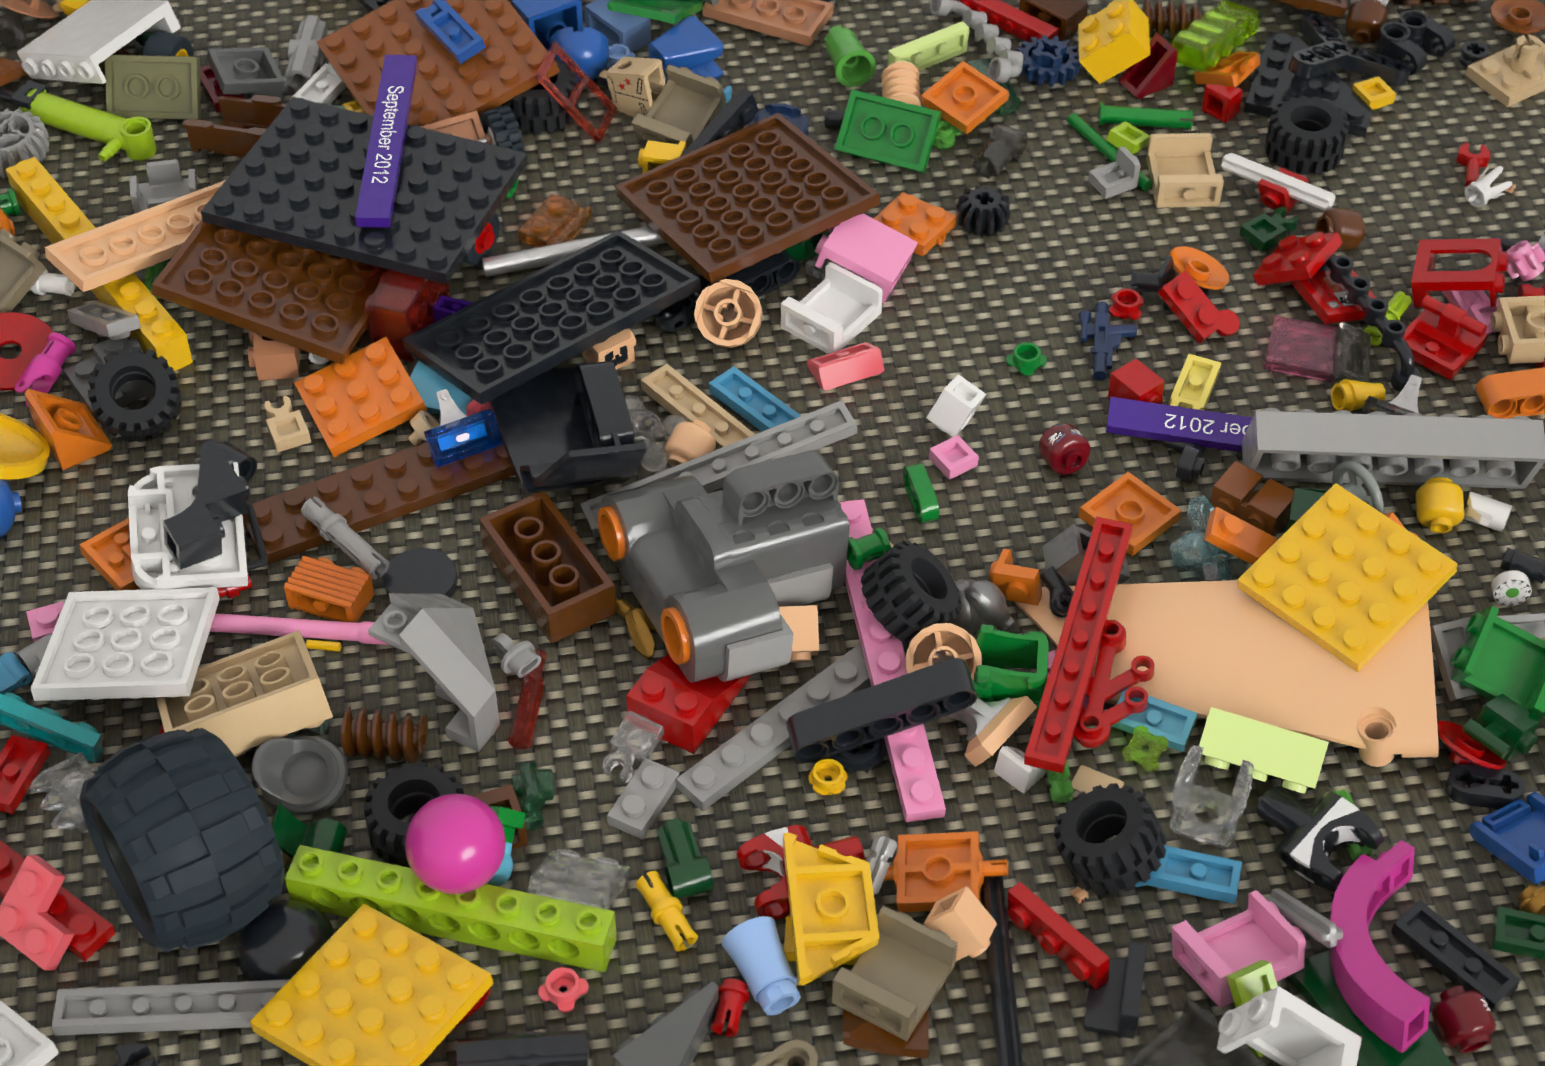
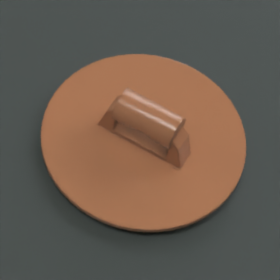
(33, 8)

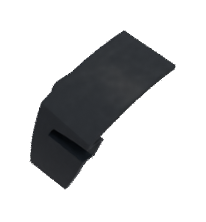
(569, 429)

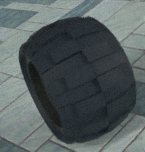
(182, 838)

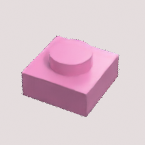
(953, 457)
(44, 619)

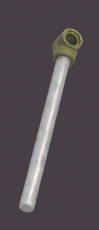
(549, 254)

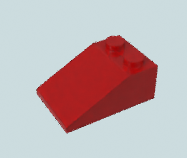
(682, 707)

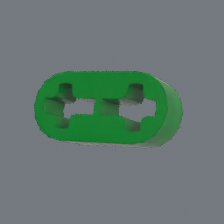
(920, 493)

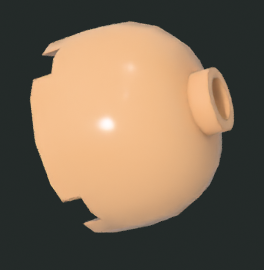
(728, 313)
(942, 643)

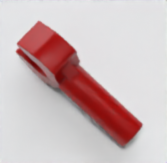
(1472, 161)

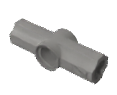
(304, 52)

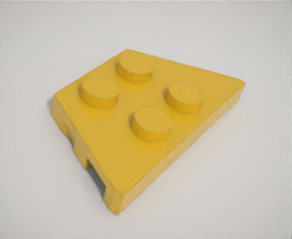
(828, 907)

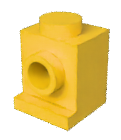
(659, 153)

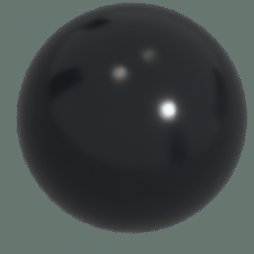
(281, 940)

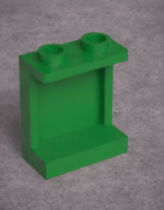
(1502, 660)

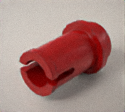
(732, 997)

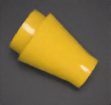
(1351, 394)

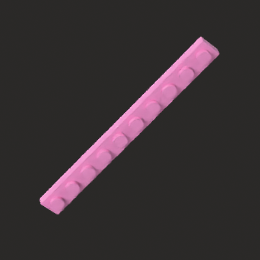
(886, 660)

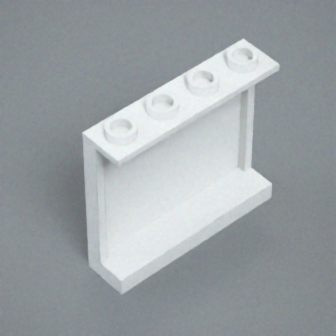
(90, 36)

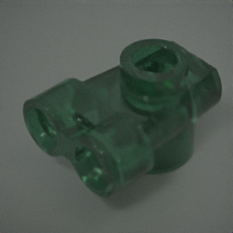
(533, 788)

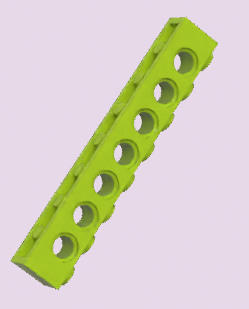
(483, 917)

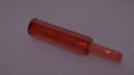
(528, 707)

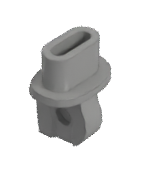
(515, 657)

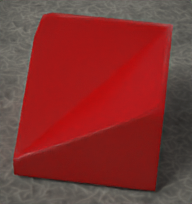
(1222, 101)

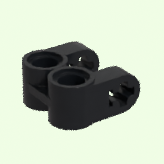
(1413, 36)

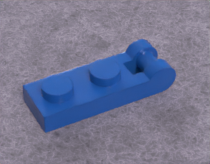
(450, 30)

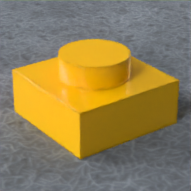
(1375, 93)

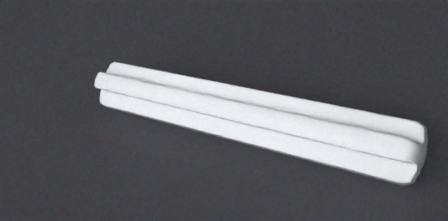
(1296, 188)

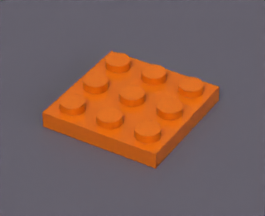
(360, 397)

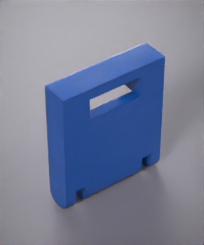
(1516, 836)

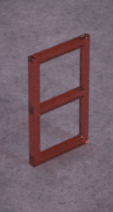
(568, 104)

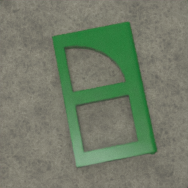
(677, 8)

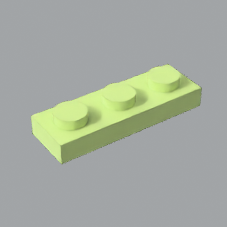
(933, 47)

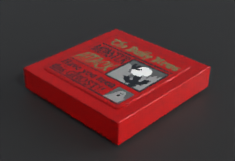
(1329, 298)

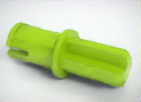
(1396, 308)

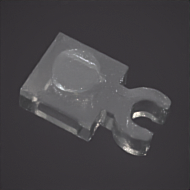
(632, 741)

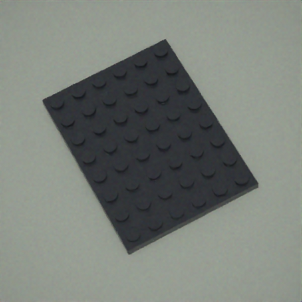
(306, 184)

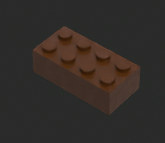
(548, 566)

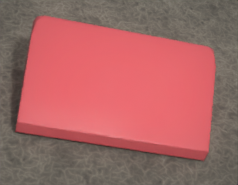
(846, 365)

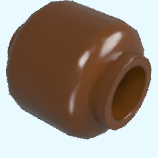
(1365, 19)
(1345, 222)

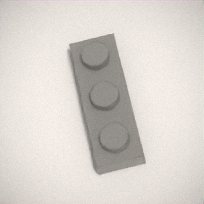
(104, 319)

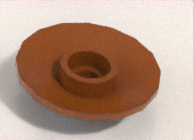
(1519, 15)

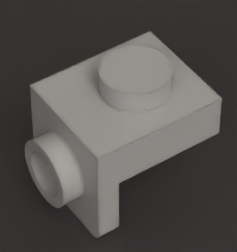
(1116, 176)

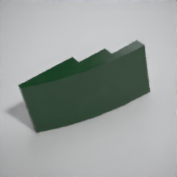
(1321, 991)

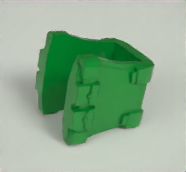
(1009, 651)

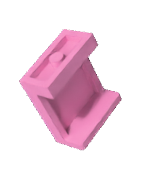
(868, 251)
(1237, 943)

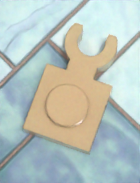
(286, 426)

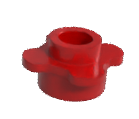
(1126, 304)

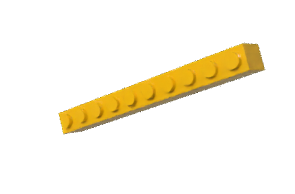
(62, 219)

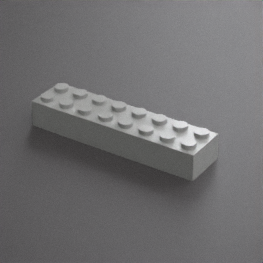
(1395, 447)

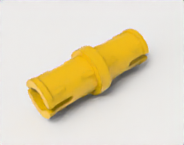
(666, 911)

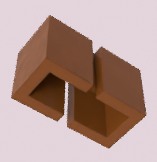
(1265, 509)

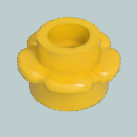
(831, 770)

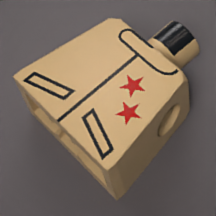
(634, 84)

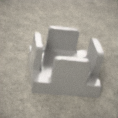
(163, 185)

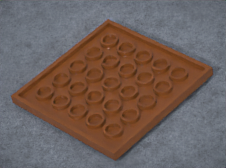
(441, 83)

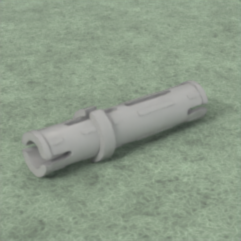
(334, 528)

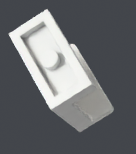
(833, 310)
(1288, 1032)

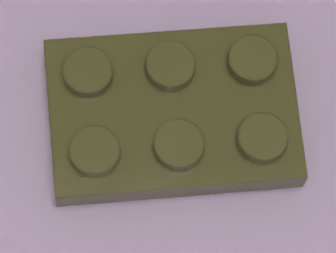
(153, 86)

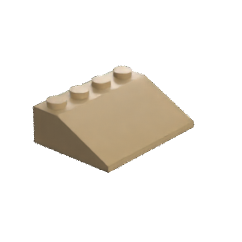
(252, 696)

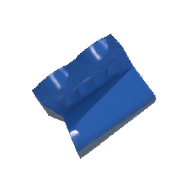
(689, 46)

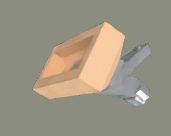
(992, 724)

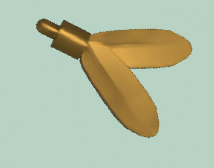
(638, 627)

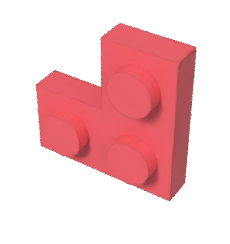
(25, 915)

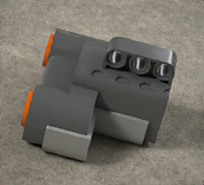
(729, 558)

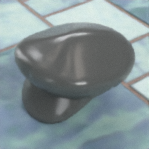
(300, 773)

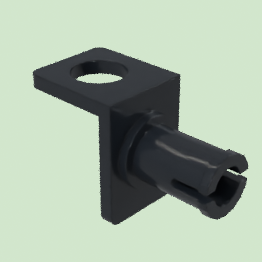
(1155, 281)

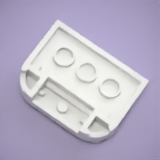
(160, 497)

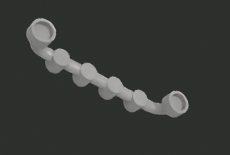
(1008, 62)

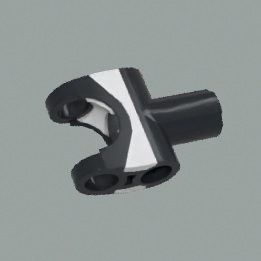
(1316, 832)

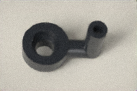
(1191, 460)

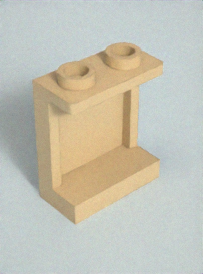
(1183, 170)

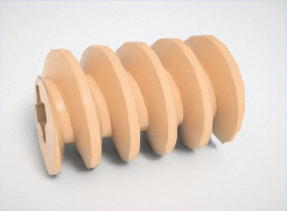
(901, 83)

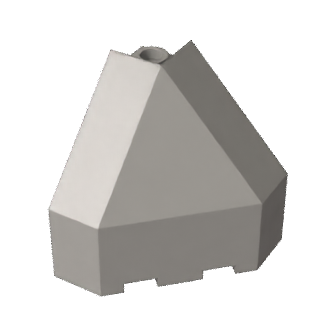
(449, 647)

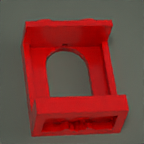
(1489, 278)

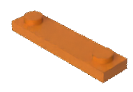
(1237, 536)

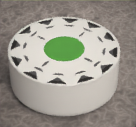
(1511, 588)

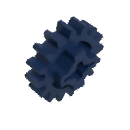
(1049, 60)

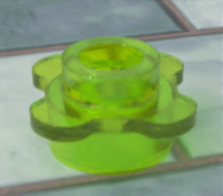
(1156, 745)

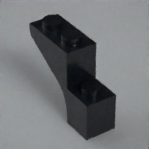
(220, 496)

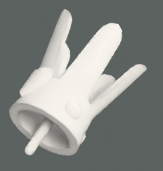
(1480, 192)

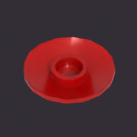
(1466, 749)

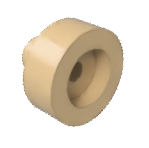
(421, 422)

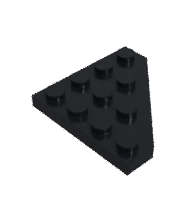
(1276, 83)

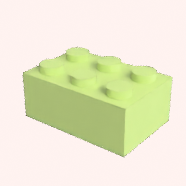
(1271, 749)

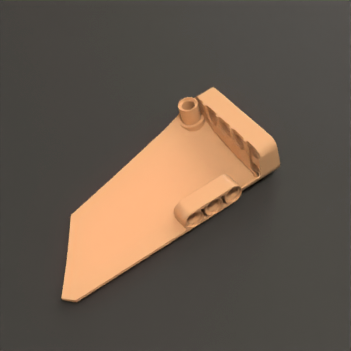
(1239, 657)

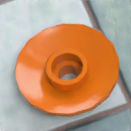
(1200, 266)

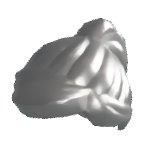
(981, 604)

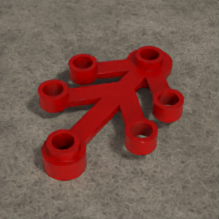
(1102, 689)

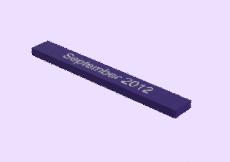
(386, 142)
(1176, 424)

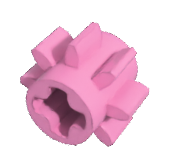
(1525, 260)

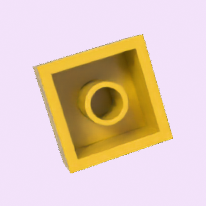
(1113, 39)

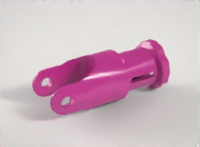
(46, 366)

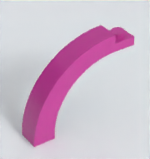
(1367, 984)

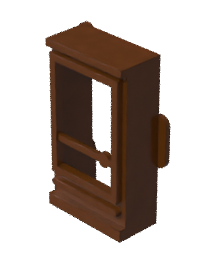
(242, 125)

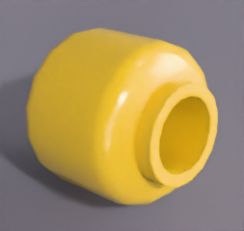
(1439, 504)

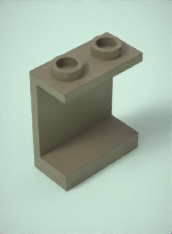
(898, 976)

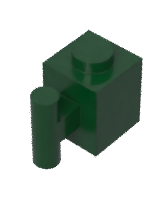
(1504, 728)

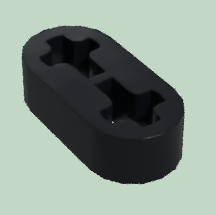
(1484, 786)

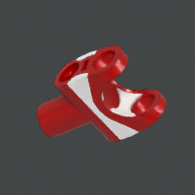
(771, 859)

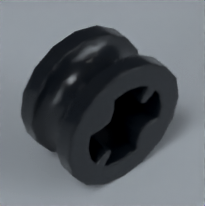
(1472, 52)

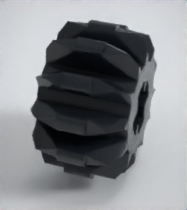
(983, 210)

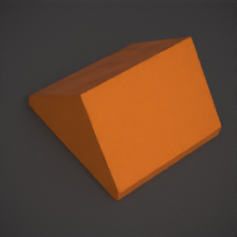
(67, 428)

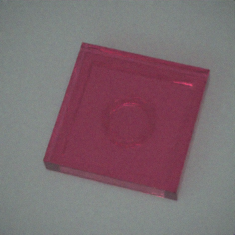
(1301, 348)

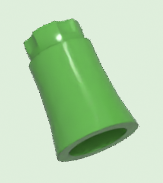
(850, 59)

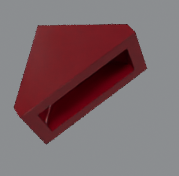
(1152, 72)

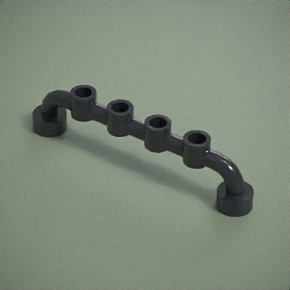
(1375, 315)

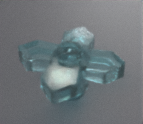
(1193, 551)

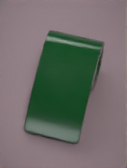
(320, 834)

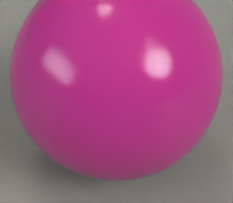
(455, 843)

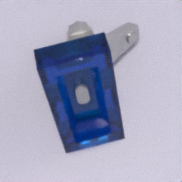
(460, 434)

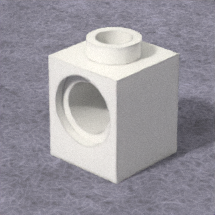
(956, 406)

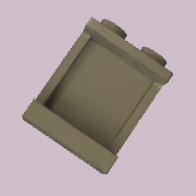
(681, 109)
(17, 270)

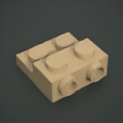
(1520, 328)

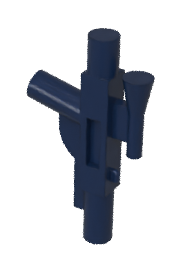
(1106, 337)

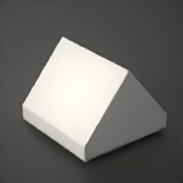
(1012, 769)

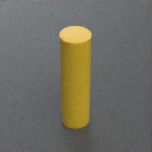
(323, 645)

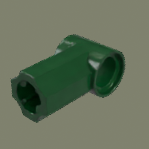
(685, 867)

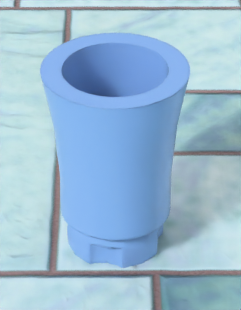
(763, 964)

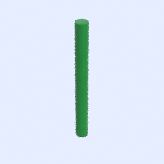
(1103, 145)

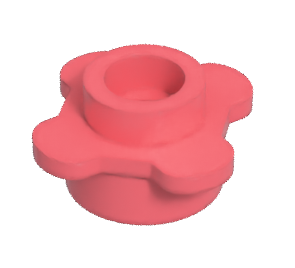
(563, 978)

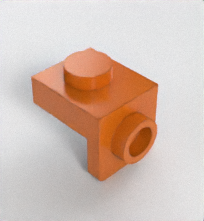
(1016, 582)

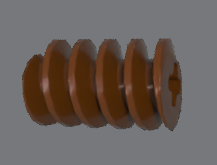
(1169, 18)
(383, 736)

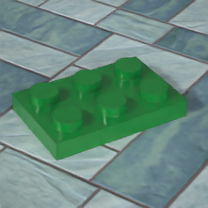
(888, 131)

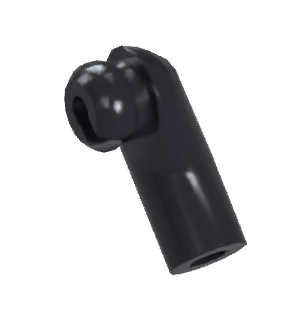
(1060, 592)

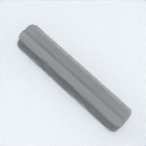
(1306, 918)

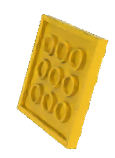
(1347, 576)
(372, 997)

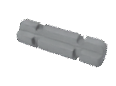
(882, 849)

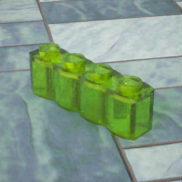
(1215, 35)

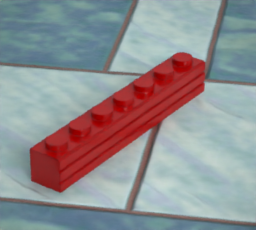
(1012, 19)

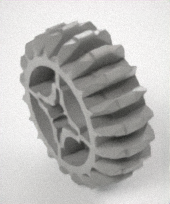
(21, 138)

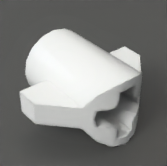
(1487, 512)

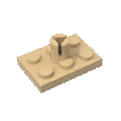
(1513, 72)

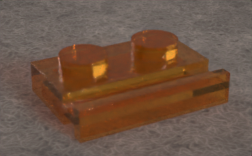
(555, 222)

